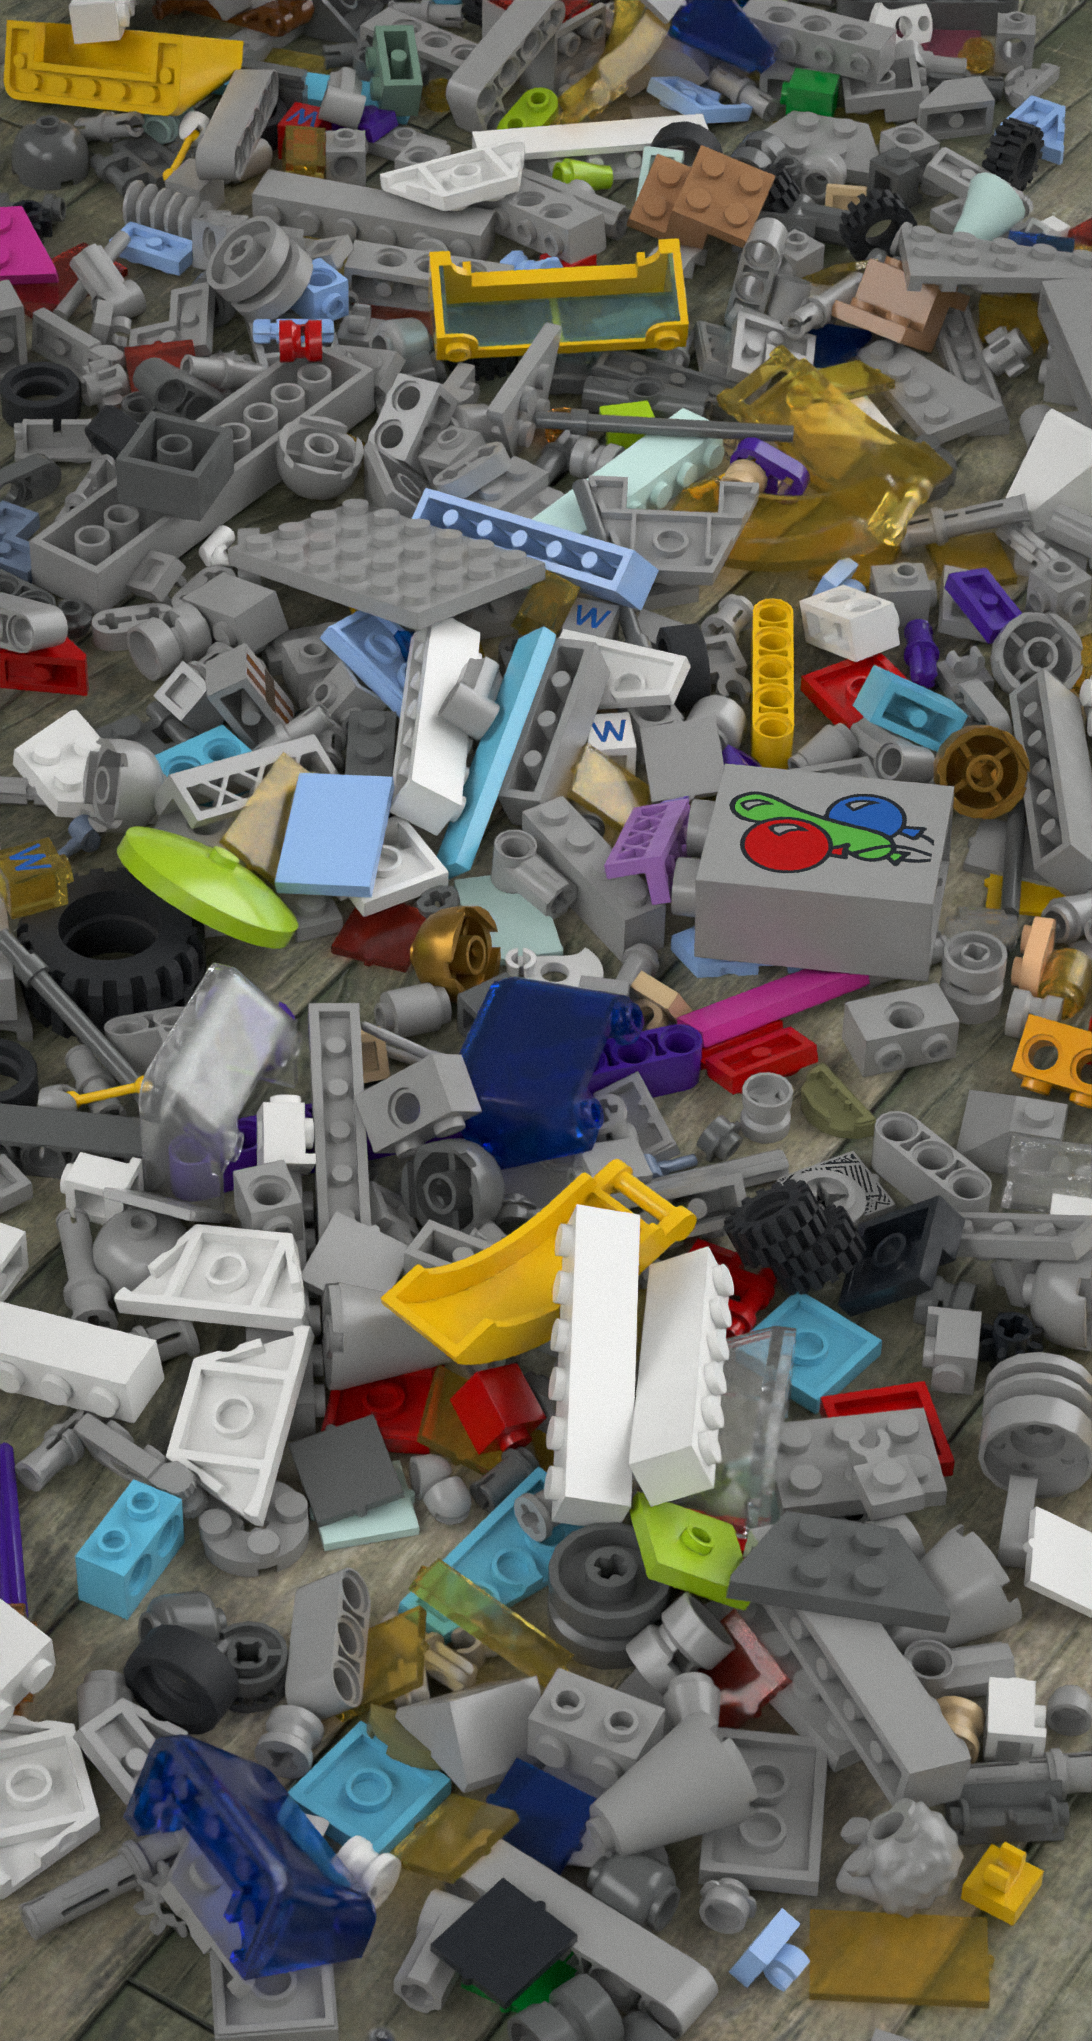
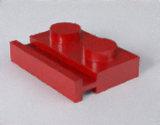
(758, 1051)

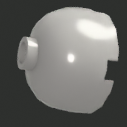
(318, 457)
(1036, 643)
(121, 785)
(131, 1243)
(1062, 1301)

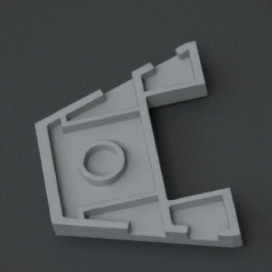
(678, 543)

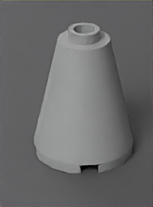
(368, 1340)
(971, 1587)
(675, 1792)

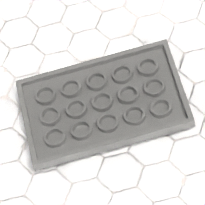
(387, 564)

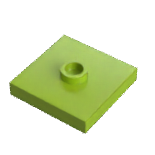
(687, 1549)

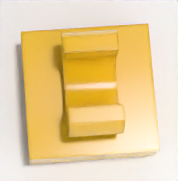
(1002, 1883)

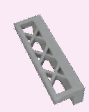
(230, 776)

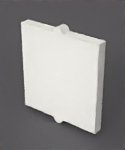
(1059, 1560)

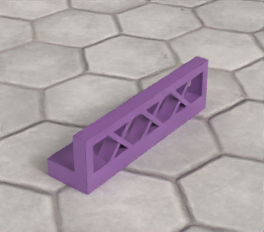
(651, 845)

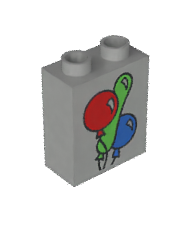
(817, 871)

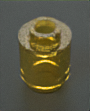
(1067, 976)

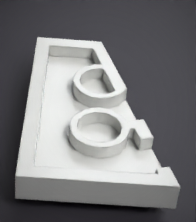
(637, 673)

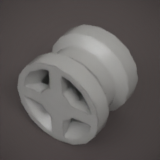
(289, 1741)

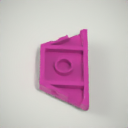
(21, 250)

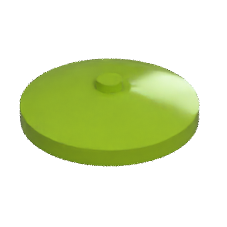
(208, 886)

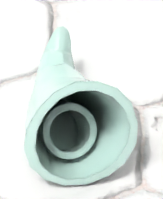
(990, 208)

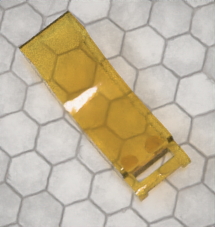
(631, 44)
(830, 432)
(815, 528)

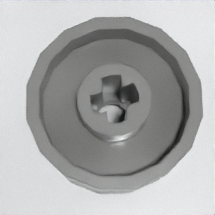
(259, 269)

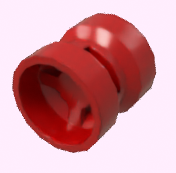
(290, 341)

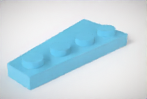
(499, 1558)

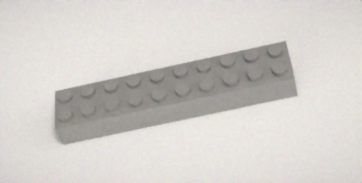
(102, 542)

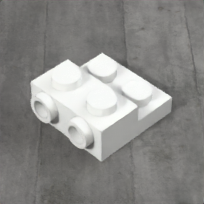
(404, 869)

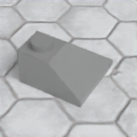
(995, 1117)

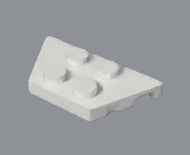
(461, 178)
(56, 764)
(224, 1279)
(240, 1418)
(43, 1799)

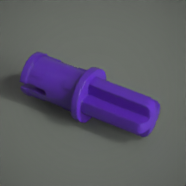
(921, 652)

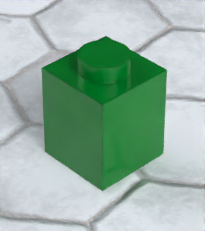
(811, 92)

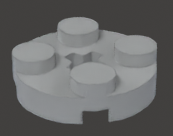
(247, 1552)

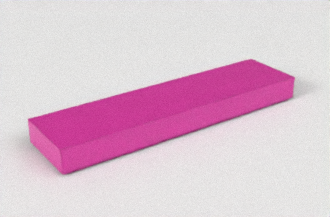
(769, 1003)

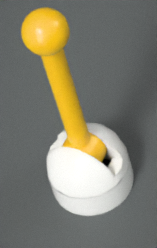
(190, 136)

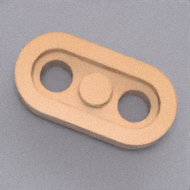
(1036, 945)

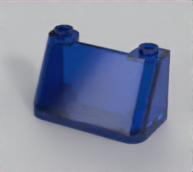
(724, 33)
(533, 1066)
(287, 1883)

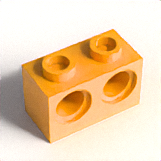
(1073, 1050)

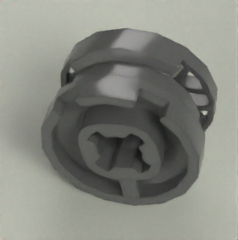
(259, 1660)

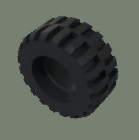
(109, 916)

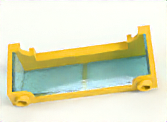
(595, 305)

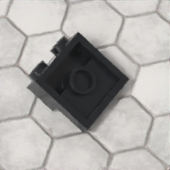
(901, 1255)

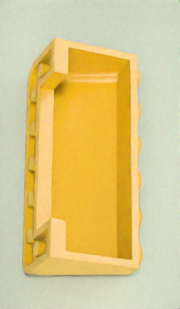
(137, 73)

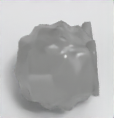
(901, 1858)

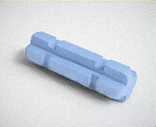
(265, 331)

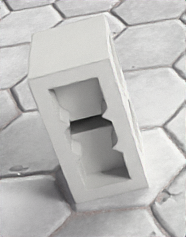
(850, 622)

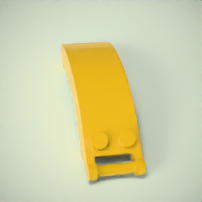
(504, 1294)

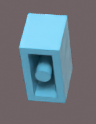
(908, 709)

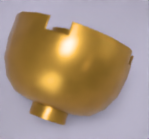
(984, 768)
(456, 949)

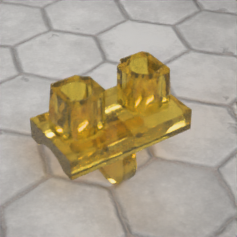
(1011, 313)

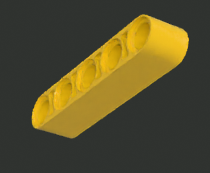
(772, 683)

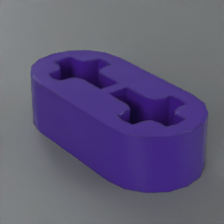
(776, 466)

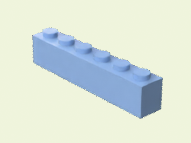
(590, 563)

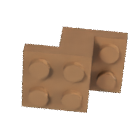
(703, 200)
(895, 313)

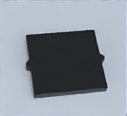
(503, 1943)

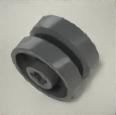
(601, 1595)

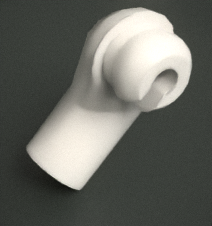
(214, 548)

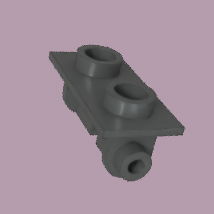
(1009, 1812)

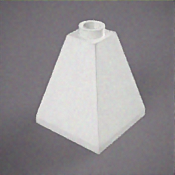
(1056, 470)

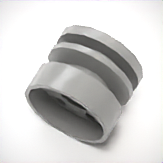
(1038, 1423)

